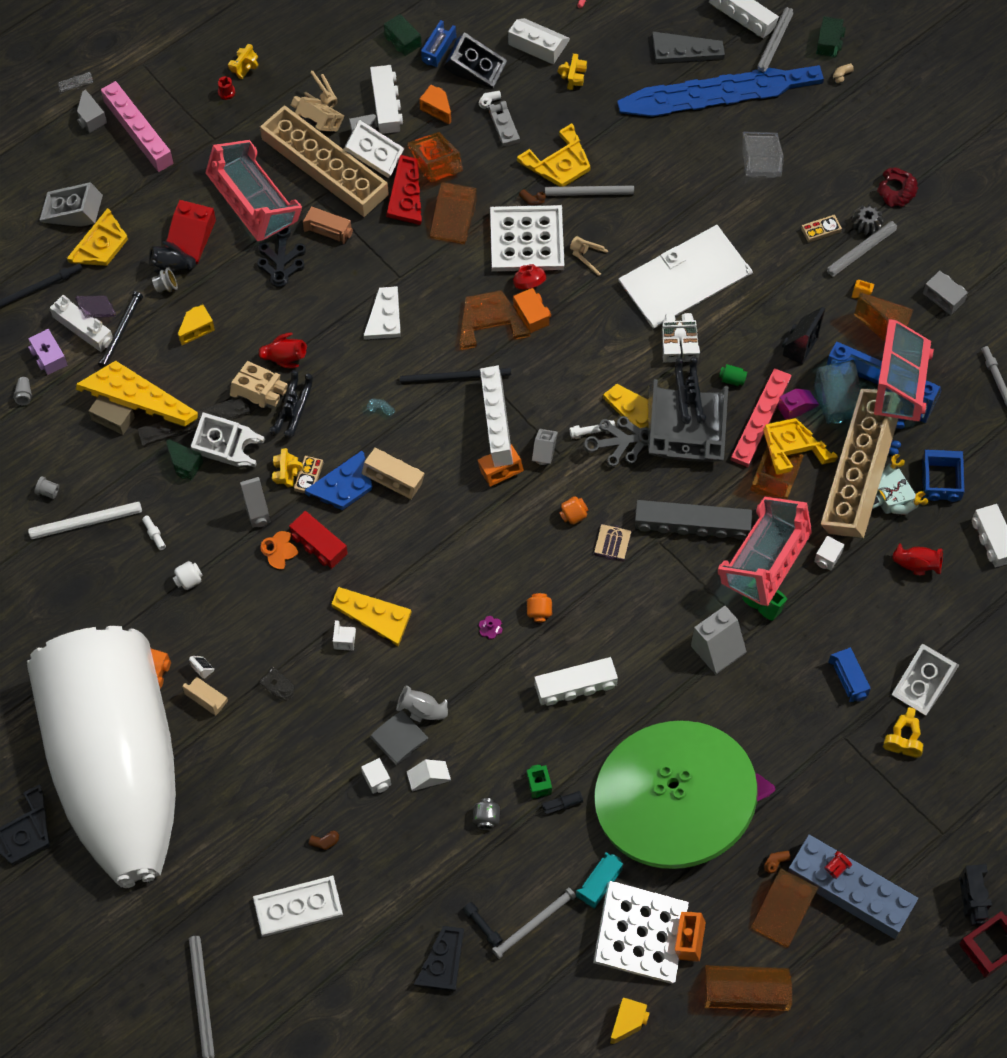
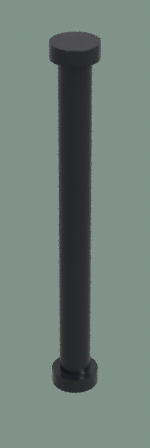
(120, 330)

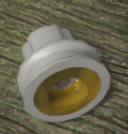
(165, 281)

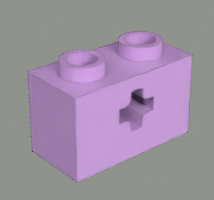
(47, 351)

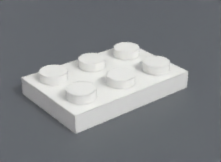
(373, 148)

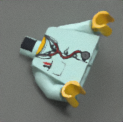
(895, 493)

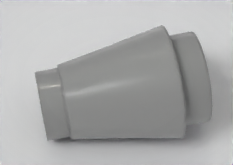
(23, 391)

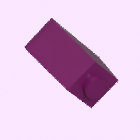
(796, 403)

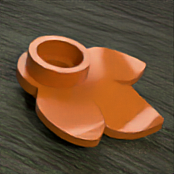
(281, 551)

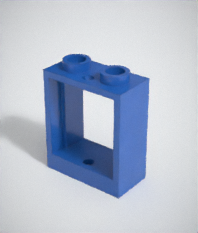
(943, 458)

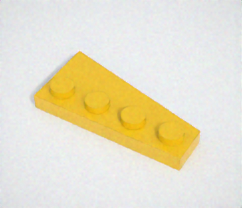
(382, 617)

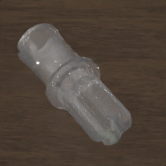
(76, 81)

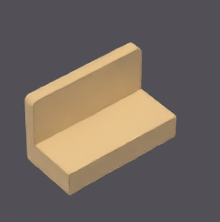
(205, 695)

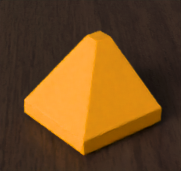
(863, 287)

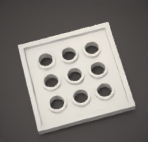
(535, 230)
(626, 960)

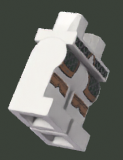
(679, 332)

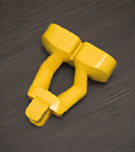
(910, 746)

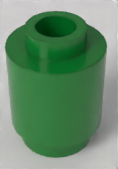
(733, 375)

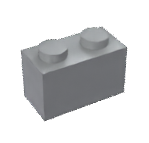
(945, 292)

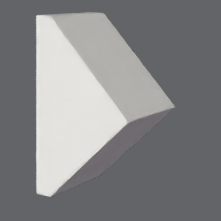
(428, 774)

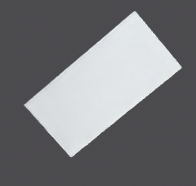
(297, 906)

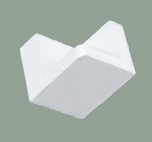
(343, 637)

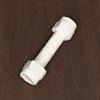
(576, 431)

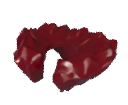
(900, 197)

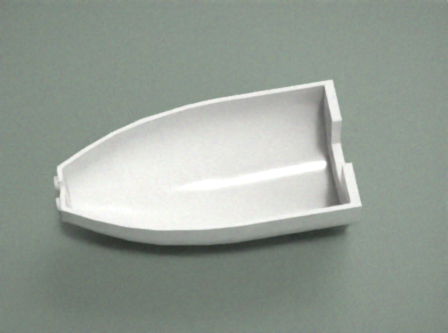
(108, 746)

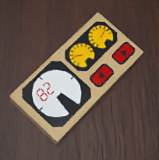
(821, 228)
(309, 474)

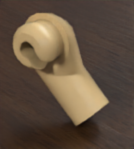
(840, 71)

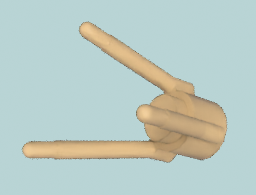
(327, 97)
(580, 246)

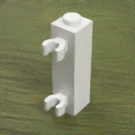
(87, 328)

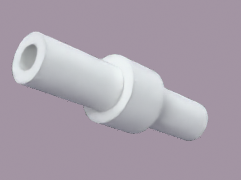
(154, 533)

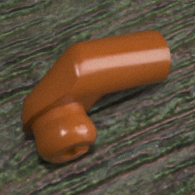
(774, 859)

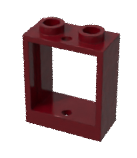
(974, 951)

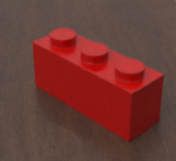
(318, 540)

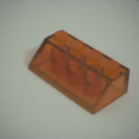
(748, 988)

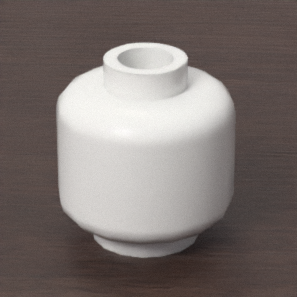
(187, 575)

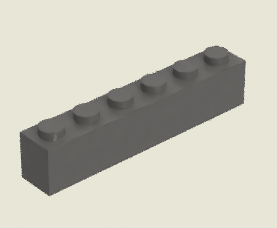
(693, 519)

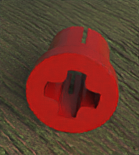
(226, 89)
(838, 865)

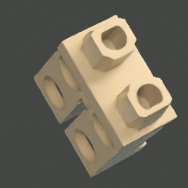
(312, 108)
(258, 385)

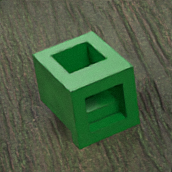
(542, 788)

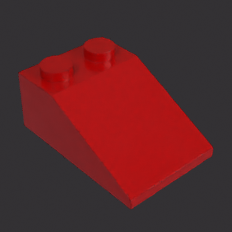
(191, 227)

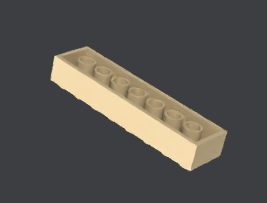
(324, 161)
(859, 469)

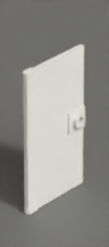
(685, 276)

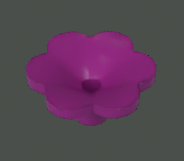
(490, 630)

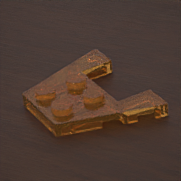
(489, 311)

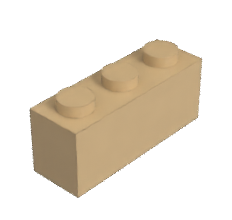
(393, 473)

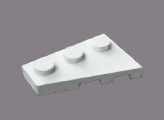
(384, 318)

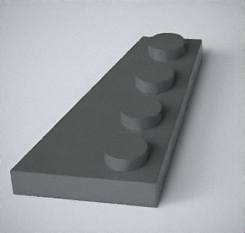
(685, 48)

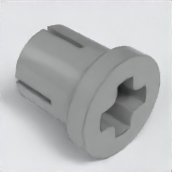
(46, 488)

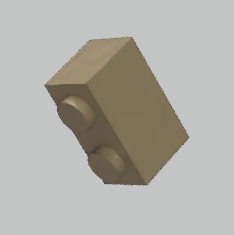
(111, 414)

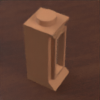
(327, 224)

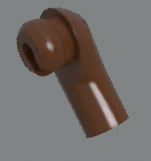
(325, 842)

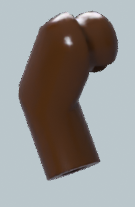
(537, 199)

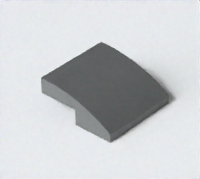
(399, 737)

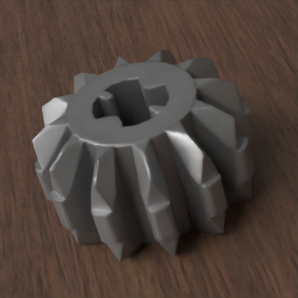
(867, 220)

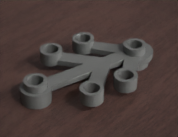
(621, 439)

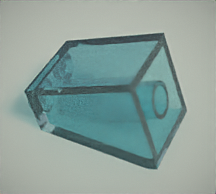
(837, 390)

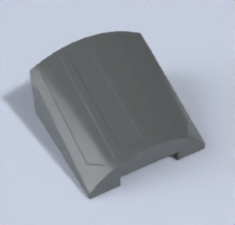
(686, 442)

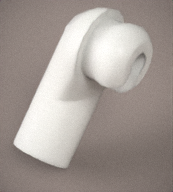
(487, 98)

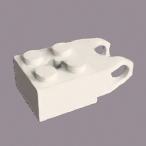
(231, 440)

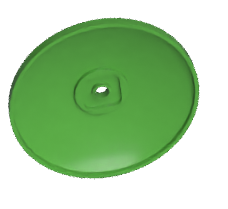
(681, 823)

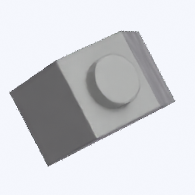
(90, 113)
(544, 446)

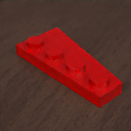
(405, 197)

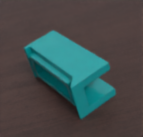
(596, 884)

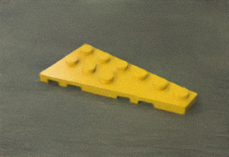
(135, 392)

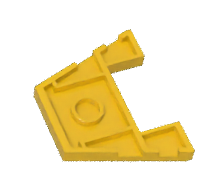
(562, 165)
(791, 438)

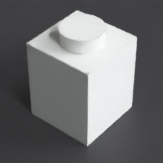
(829, 553)
(376, 776)

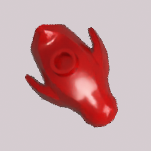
(284, 351)
(919, 559)

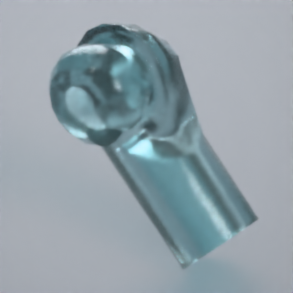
(381, 404)

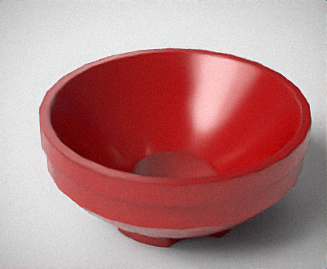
(529, 277)

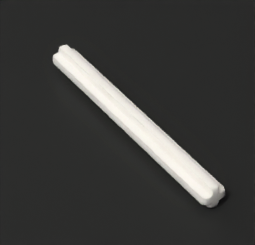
(85, 520)

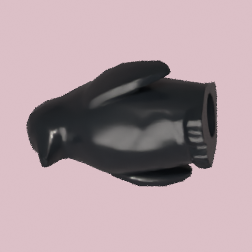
(170, 257)

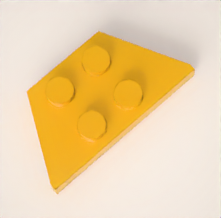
(100, 243)

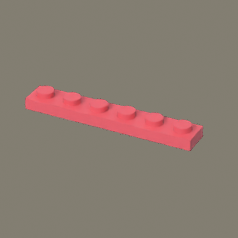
(760, 417)

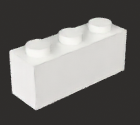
(992, 533)

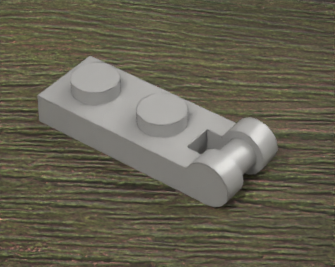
(504, 124)

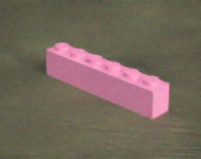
(137, 126)

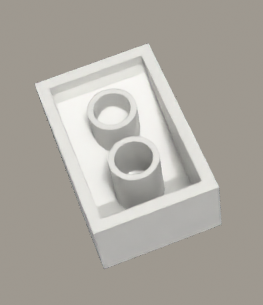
(925, 679)

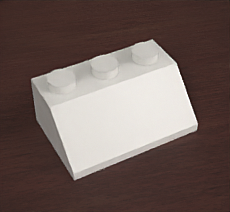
(537, 40)

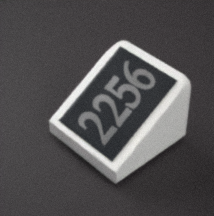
(201, 666)

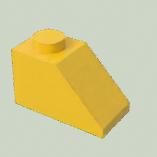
(195, 325)
(629, 1019)

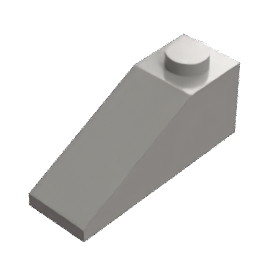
(255, 502)

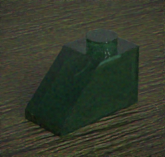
(185, 460)

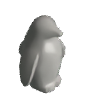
(421, 705)

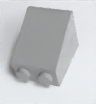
(719, 640)

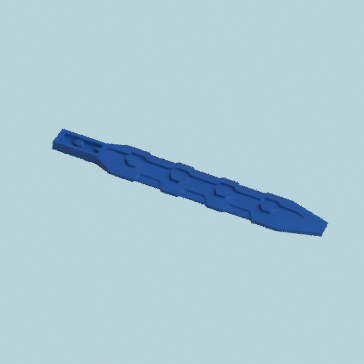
(715, 91)

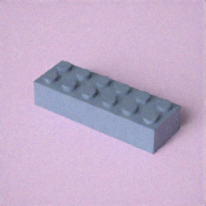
(856, 889)

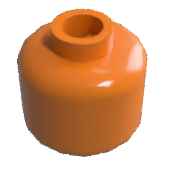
(574, 510)
(539, 607)

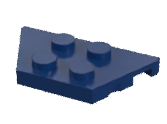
(342, 484)

